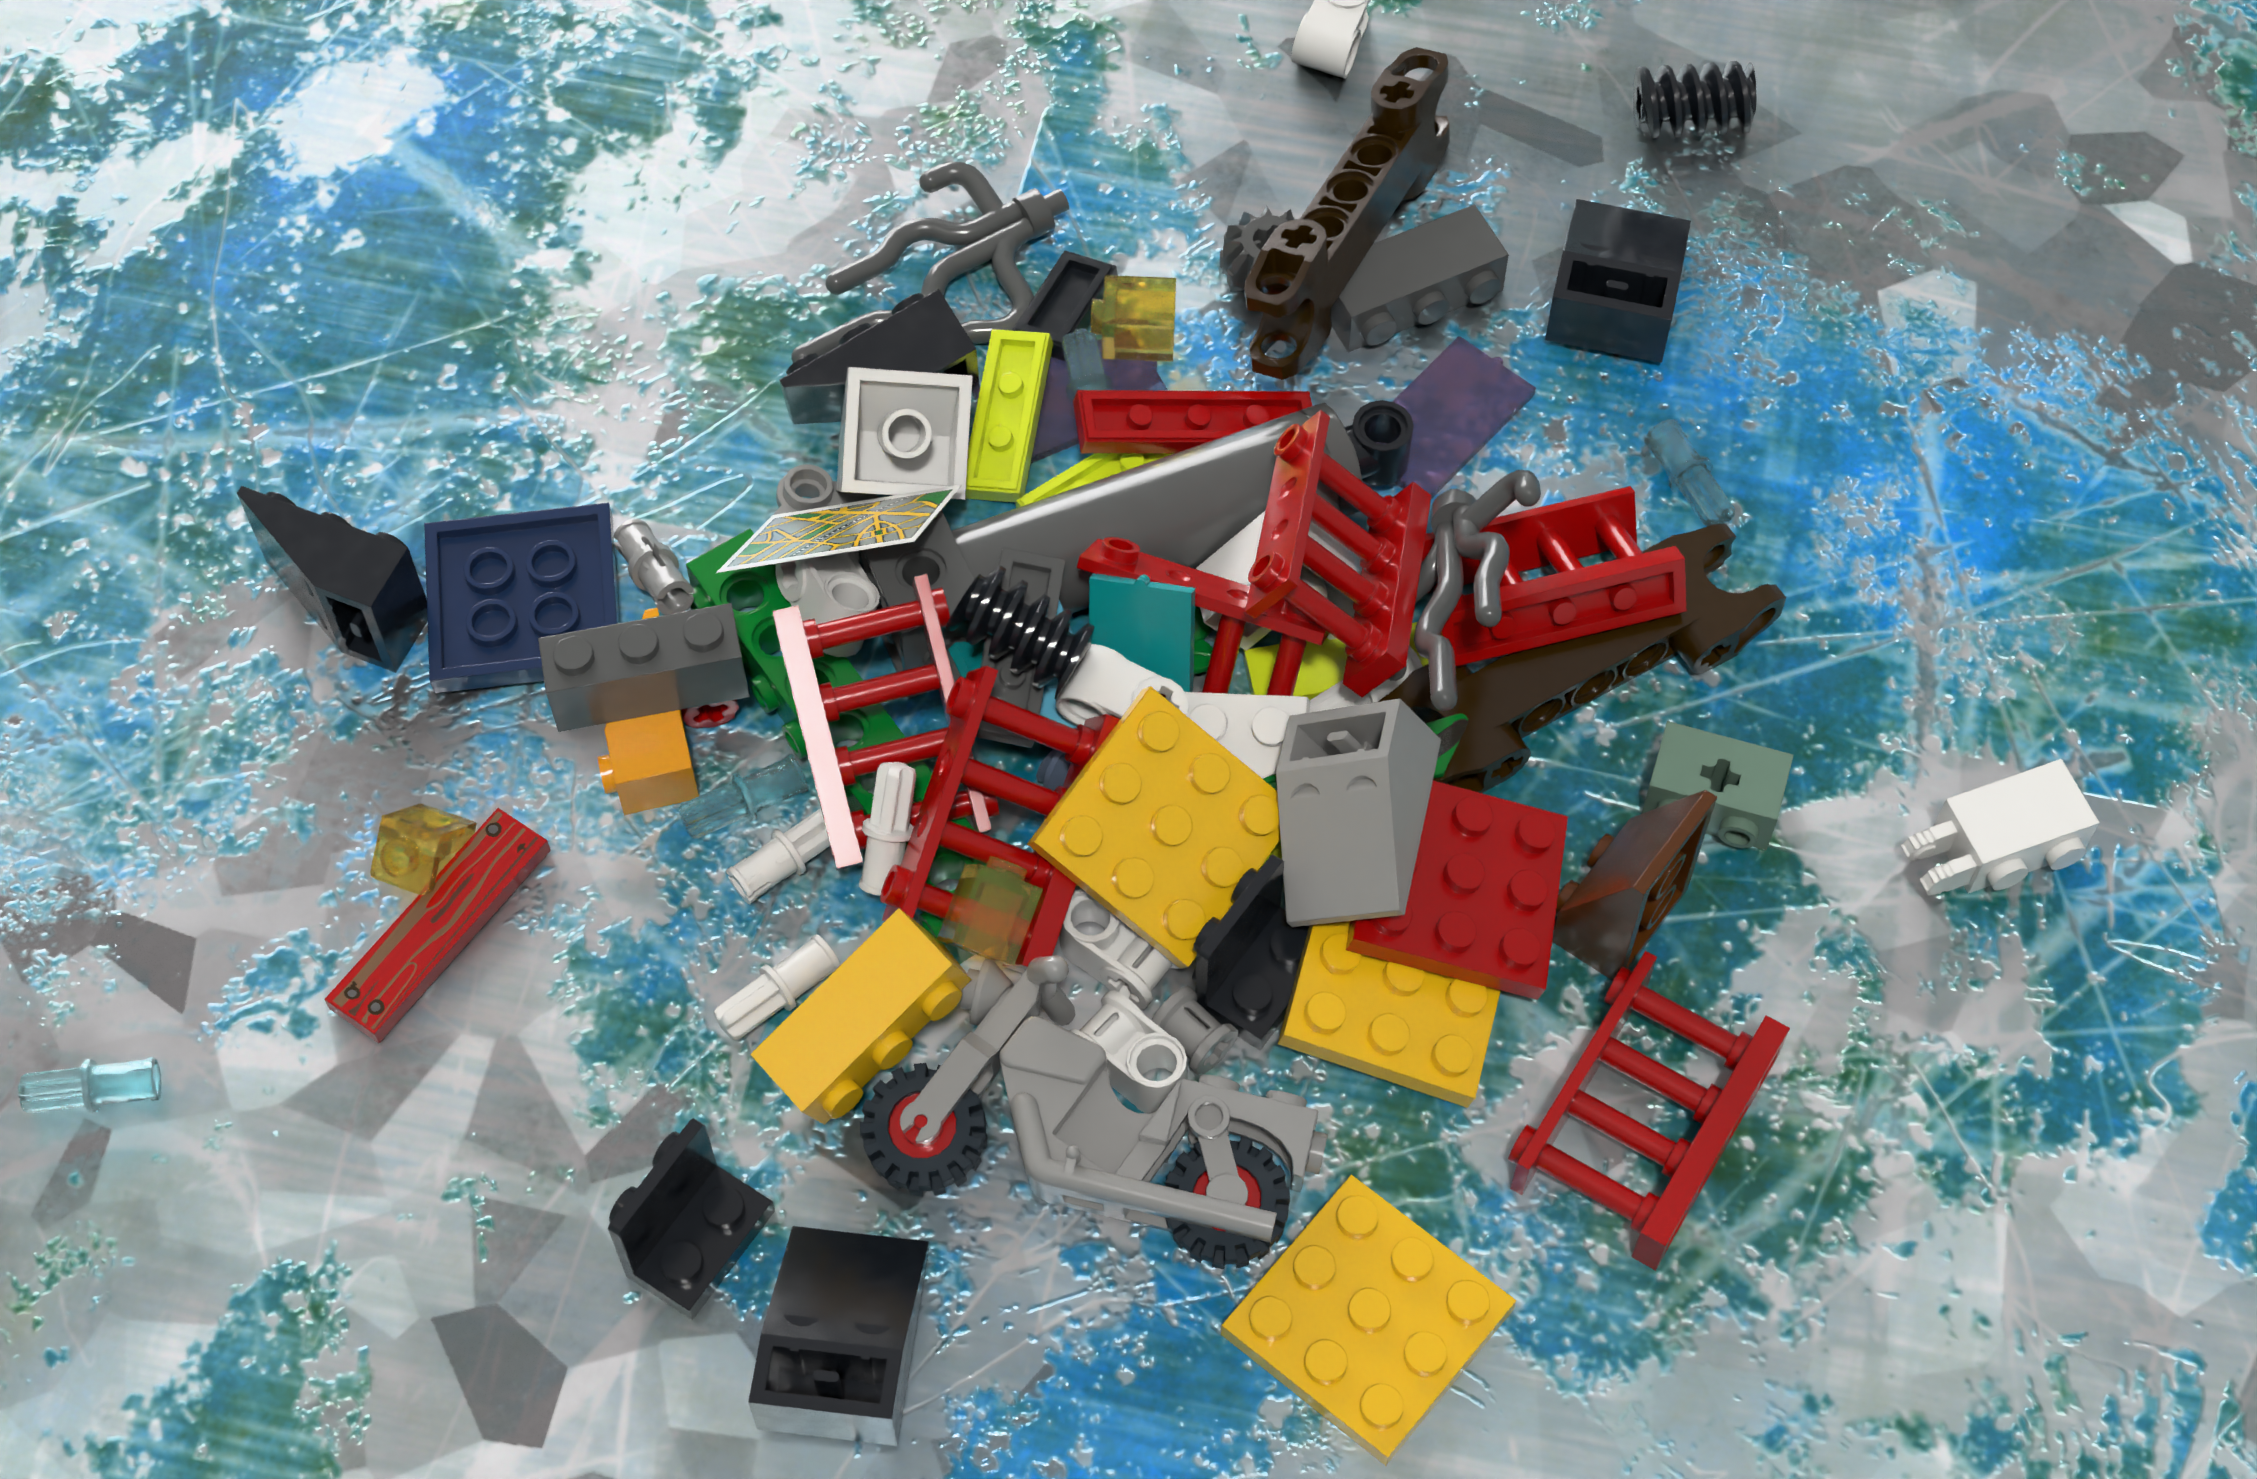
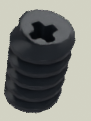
(1695, 97)
(1022, 629)

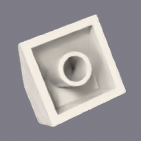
(903, 432)

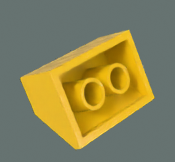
(862, 1018)

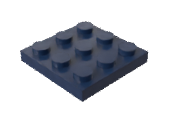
(512, 581)

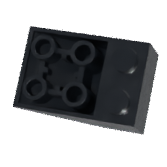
(1618, 280)
(915, 338)
(347, 579)
(839, 1336)

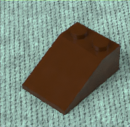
(1632, 884)

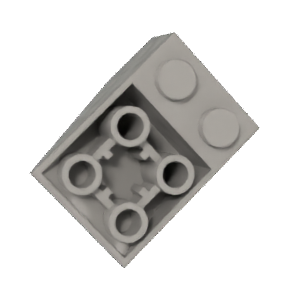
(1352, 810)

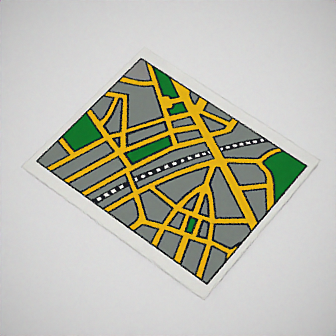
(841, 528)

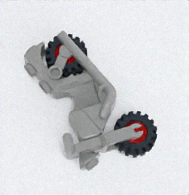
(1080, 1140)

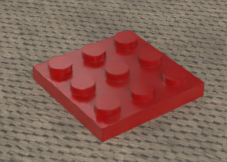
(1477, 894)

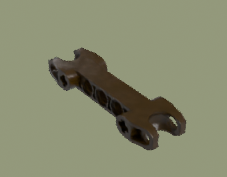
(1315, 256)
(1552, 680)

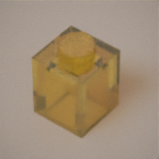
(1136, 318)
(991, 911)

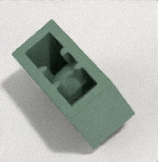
(1745, 775)

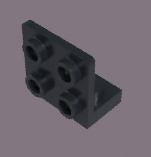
(1250, 957)
(685, 1222)

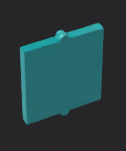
(1146, 624)

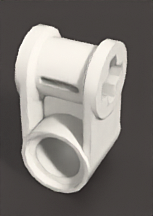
(1331, 36)
(828, 591)
(1109, 686)
(1116, 955)
(1133, 1048)

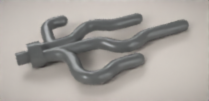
(988, 237)
(1456, 527)

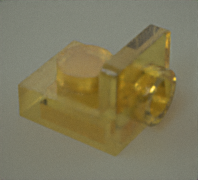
(414, 843)

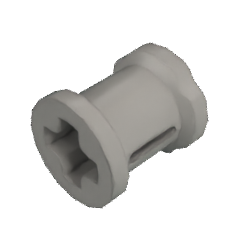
(1196, 1029)

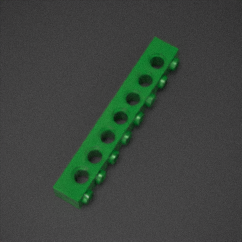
(772, 690)

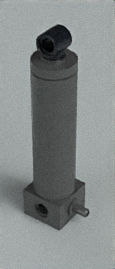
(1168, 507)

